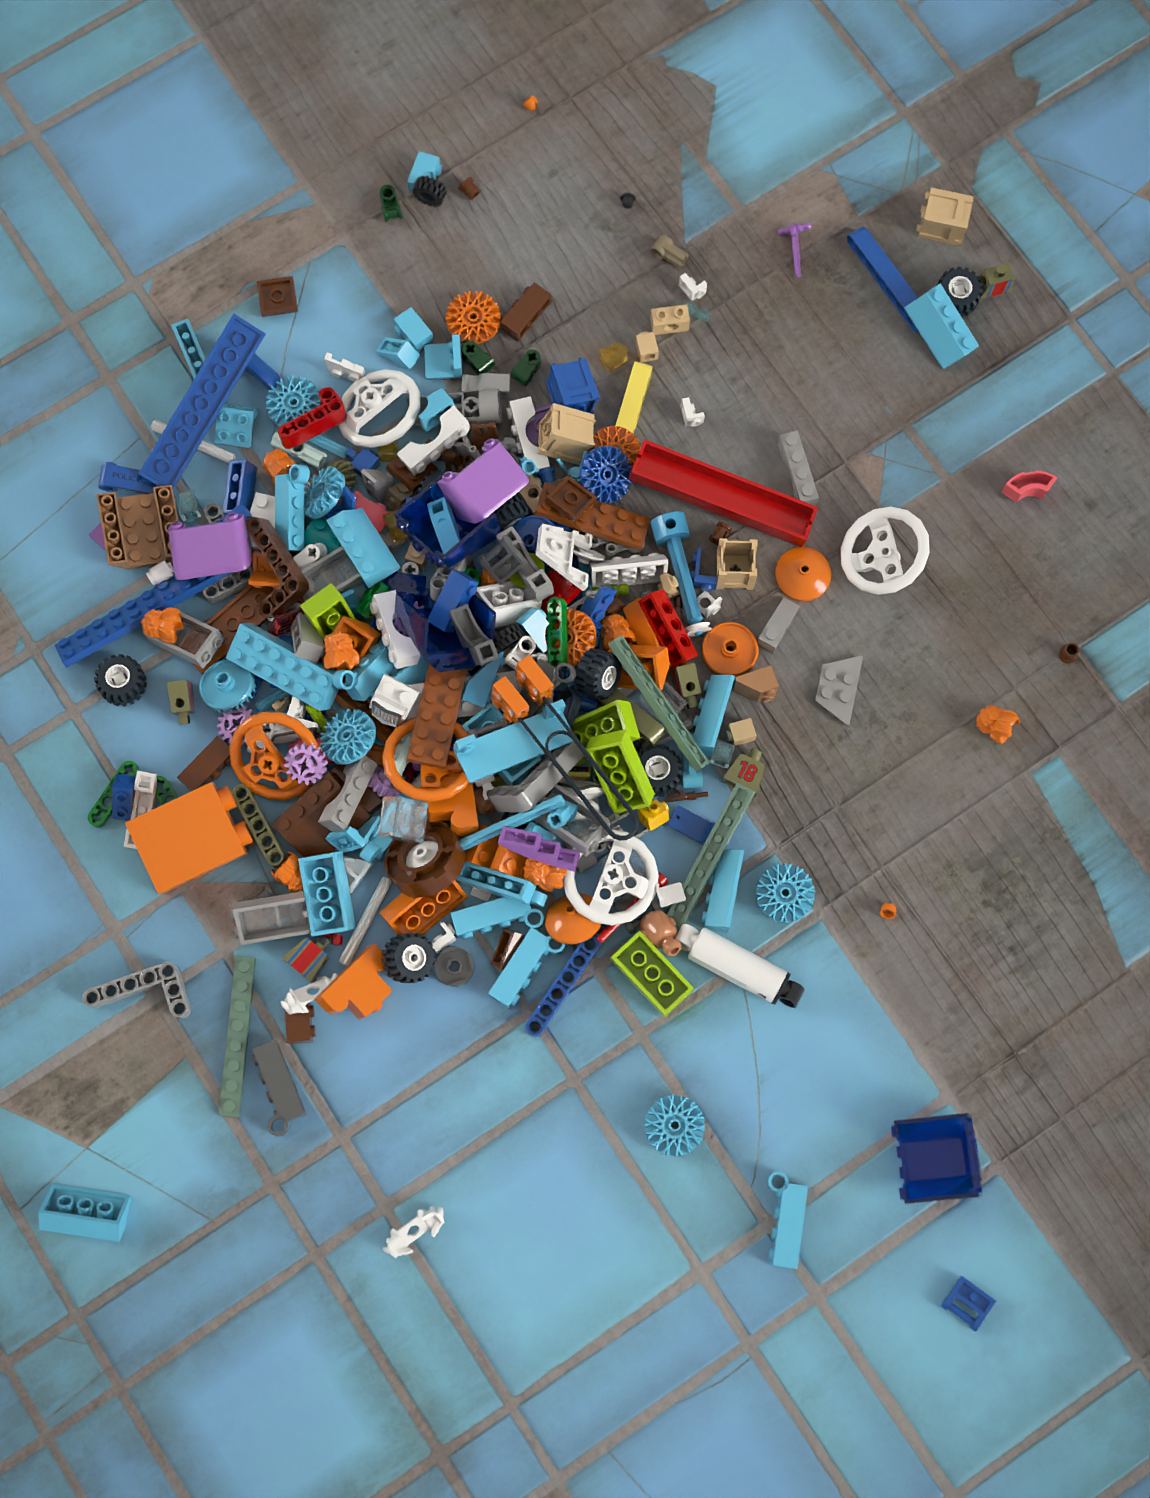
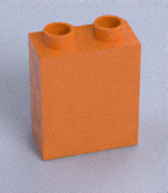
(189, 837)

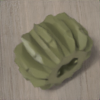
(348, 472)

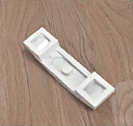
(143, 801)

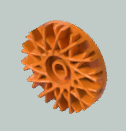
(473, 317)
(618, 438)
(580, 635)
(730, 662)

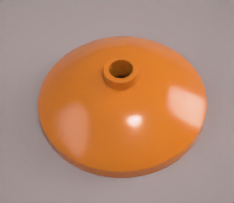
(800, 584)
(569, 926)

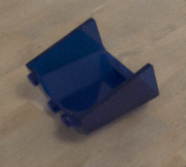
(417, 525)
(438, 647)
(938, 1158)

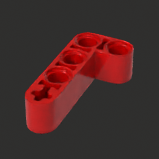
(315, 421)

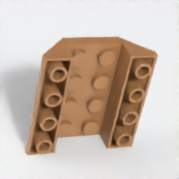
(137, 527)

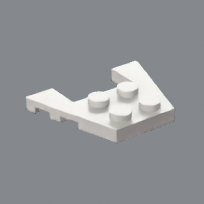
(556, 550)

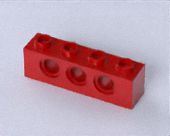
(668, 628)

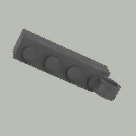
(554, 676)
(280, 1085)

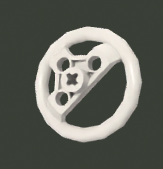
(372, 399)
(884, 551)
(644, 888)

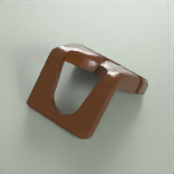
(478, 437)

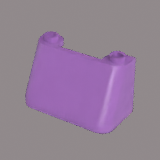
(483, 483)
(210, 547)

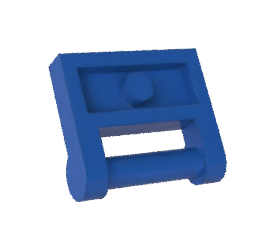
(973, 1298)

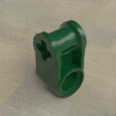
(390, 206)
(479, 360)
(524, 369)

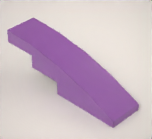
(541, 850)

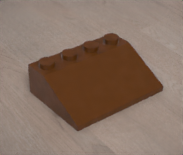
(300, 821)

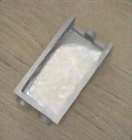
(333, 569)
(194, 642)
(583, 832)
(270, 918)

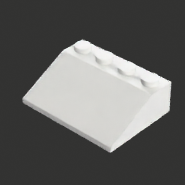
(628, 570)

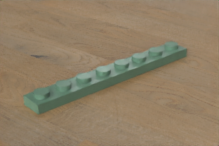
(658, 703)
(711, 853)
(237, 1037)

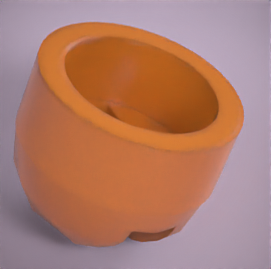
(531, 103)
(886, 914)

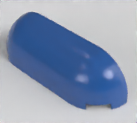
(262, 372)

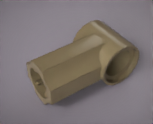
(666, 249)

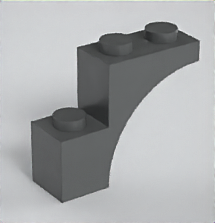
(471, 636)

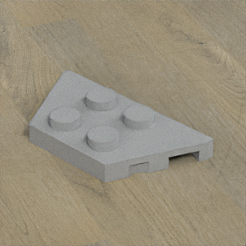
(838, 687)

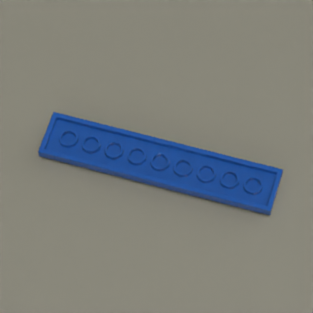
(202, 402)
(129, 617)

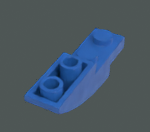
(597, 606)

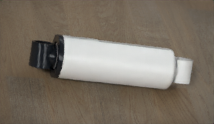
(739, 966)

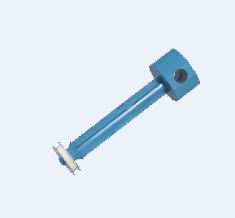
(670, 531)

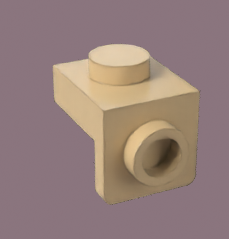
(669, 584)

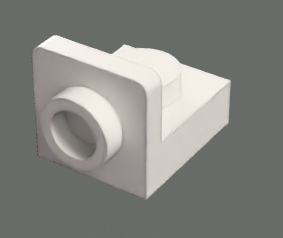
(689, 286)
(689, 415)
(443, 941)

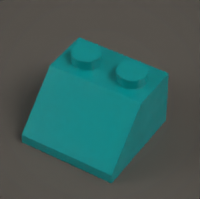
(320, 532)

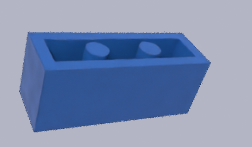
(240, 485)
(455, 593)

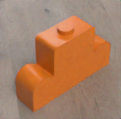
(458, 809)
(357, 986)

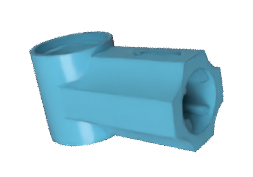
(690, 777)
(561, 815)

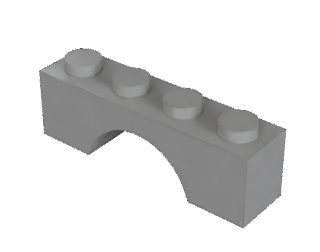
(794, 455)
(531, 575)
(340, 811)

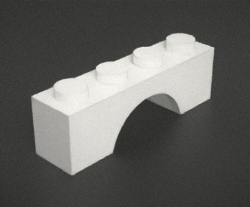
(522, 413)
(418, 456)
(401, 648)

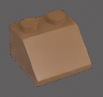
(757, 685)

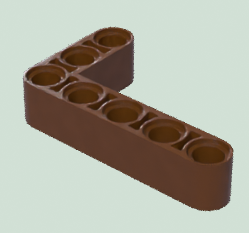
(261, 531)

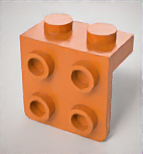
(262, 572)

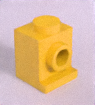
(653, 815)

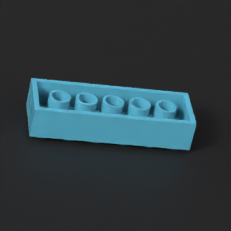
(276, 663)

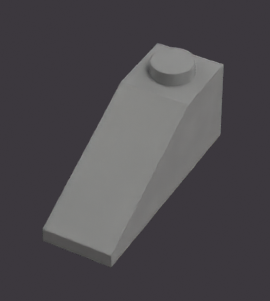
(377, 483)
(778, 625)
(306, 640)

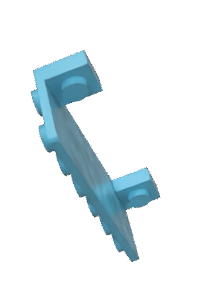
(511, 744)

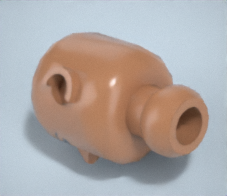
(661, 931)

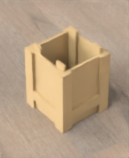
(945, 216)
(566, 433)
(739, 555)

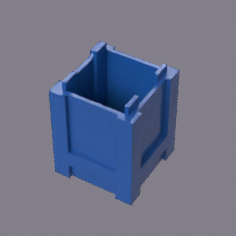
(573, 385)

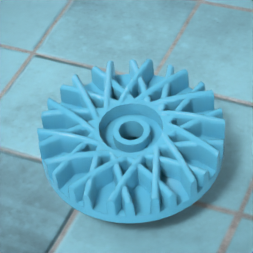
(289, 392)
(323, 493)
(226, 686)
(348, 737)
(780, 907)
(674, 1141)

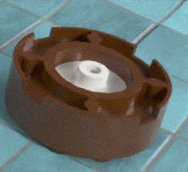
(425, 866)

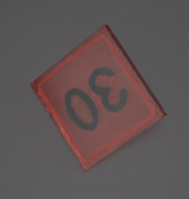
(282, 623)

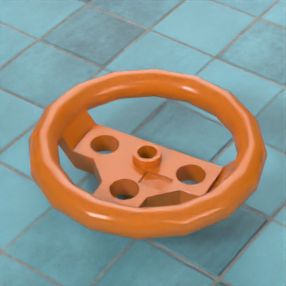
(267, 758)
(429, 791)

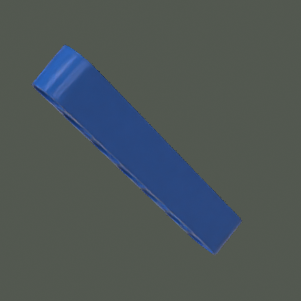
(883, 271)
(564, 987)

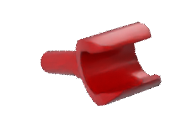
(336, 939)

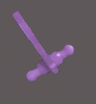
(793, 230)

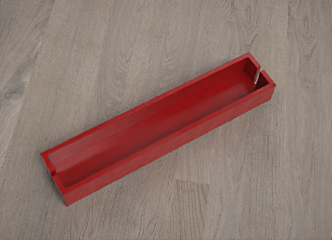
(723, 493)

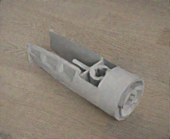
(485, 402)
(589, 861)

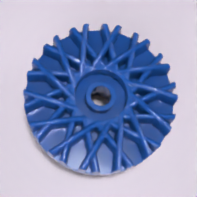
(605, 473)
(528, 531)

